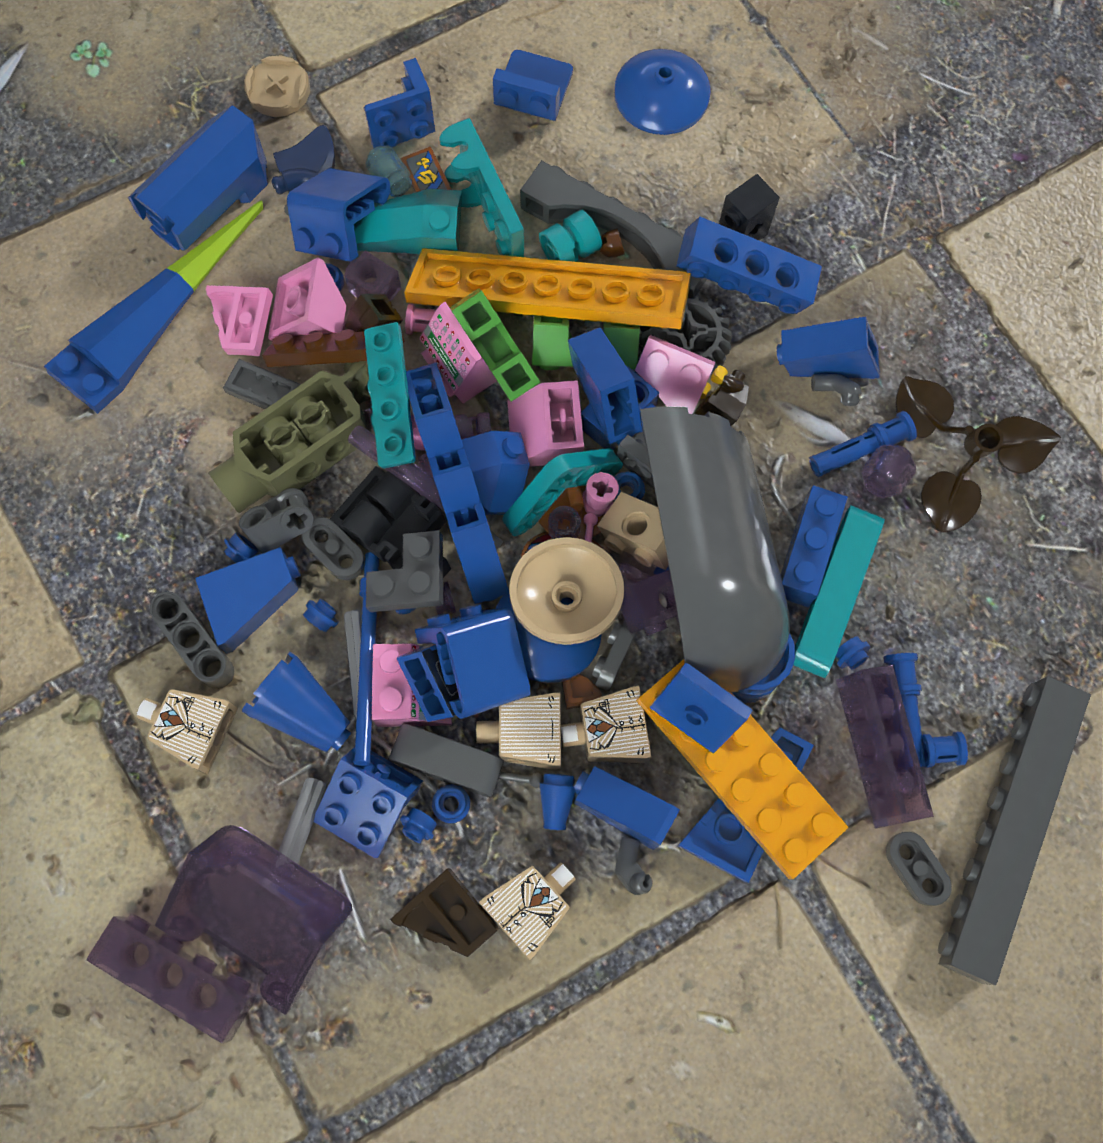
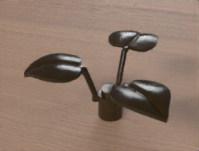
(1020, 441)

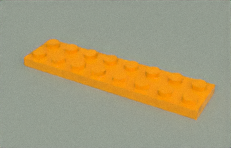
(552, 287)

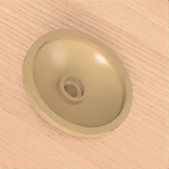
(568, 570)

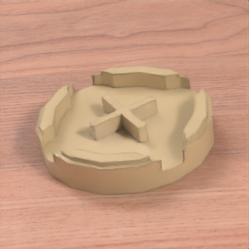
(277, 86)

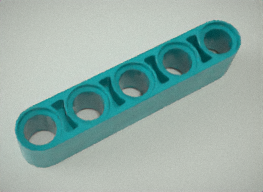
(838, 591)

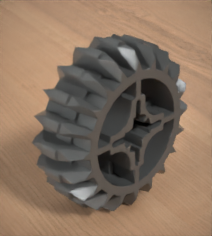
(701, 328)

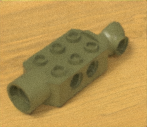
(295, 437)

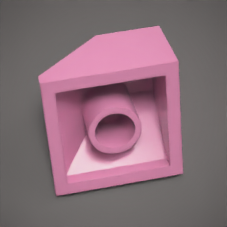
(307, 302)

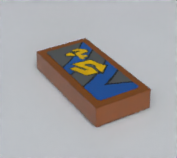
(425, 171)

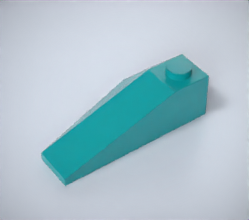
(412, 222)

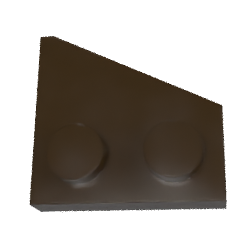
(448, 915)

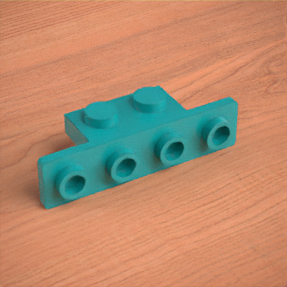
(389, 396)

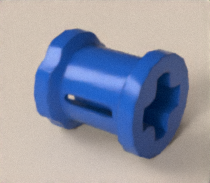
(945, 749)

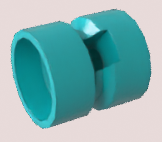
(574, 238)

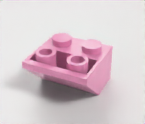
(548, 421)

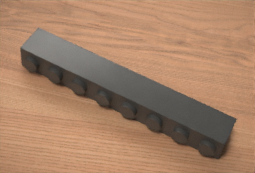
(1014, 831)

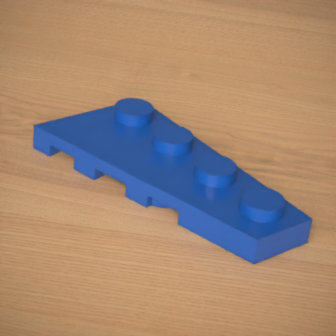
(722, 838)

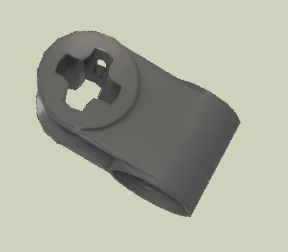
(275, 523)

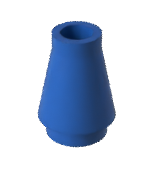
(556, 797)

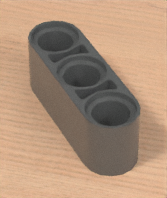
(180, 628)
(446, 760)

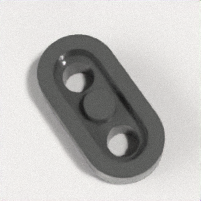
(335, 549)
(608, 668)
(918, 867)

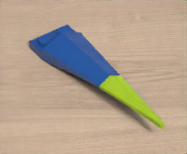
(114, 346)

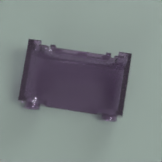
(258, 909)

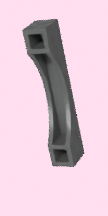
(556, 195)

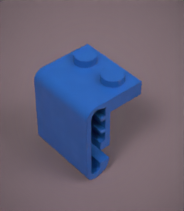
(328, 206)
(480, 656)

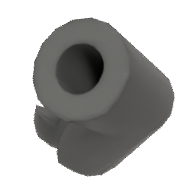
(839, 383)
(629, 871)

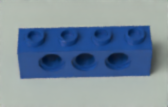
(797, 275)

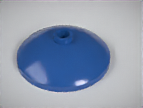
(662, 103)
(548, 660)

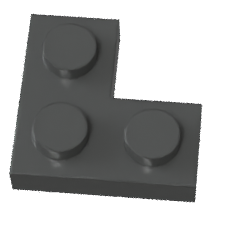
(417, 583)

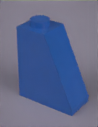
(831, 348)
(606, 384)
(246, 595)
(625, 807)

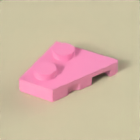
(241, 317)
(674, 372)

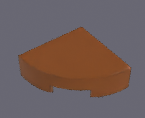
(579, 690)

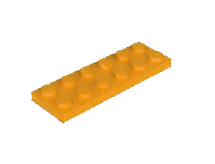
(759, 789)

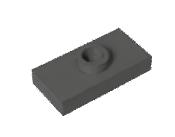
(257, 384)

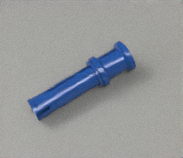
(888, 433)
(909, 689)

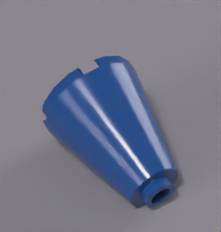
(299, 706)

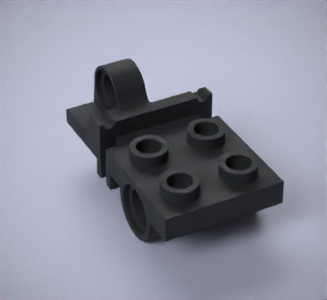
(384, 511)

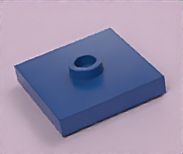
(701, 708)

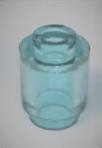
(386, 163)

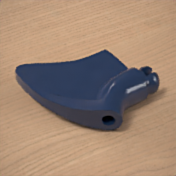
(304, 160)

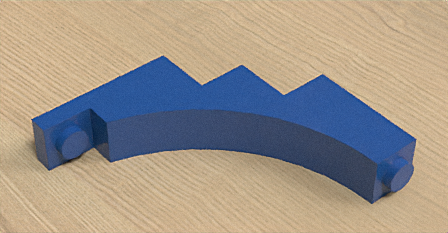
(455, 484)

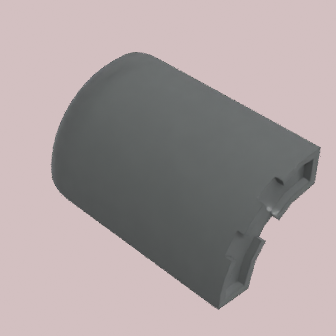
(717, 546)

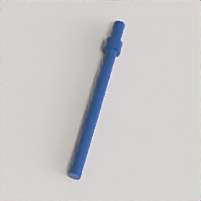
(364, 702)

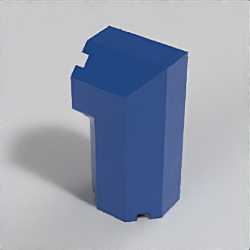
(203, 179)

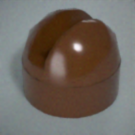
(612, 244)

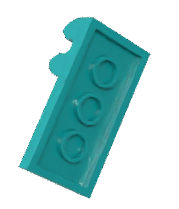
(485, 188)

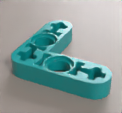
(558, 474)

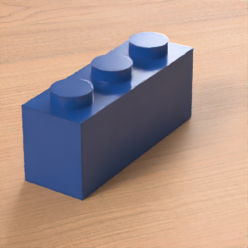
(811, 545)

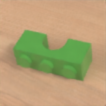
(495, 344)
(552, 346)

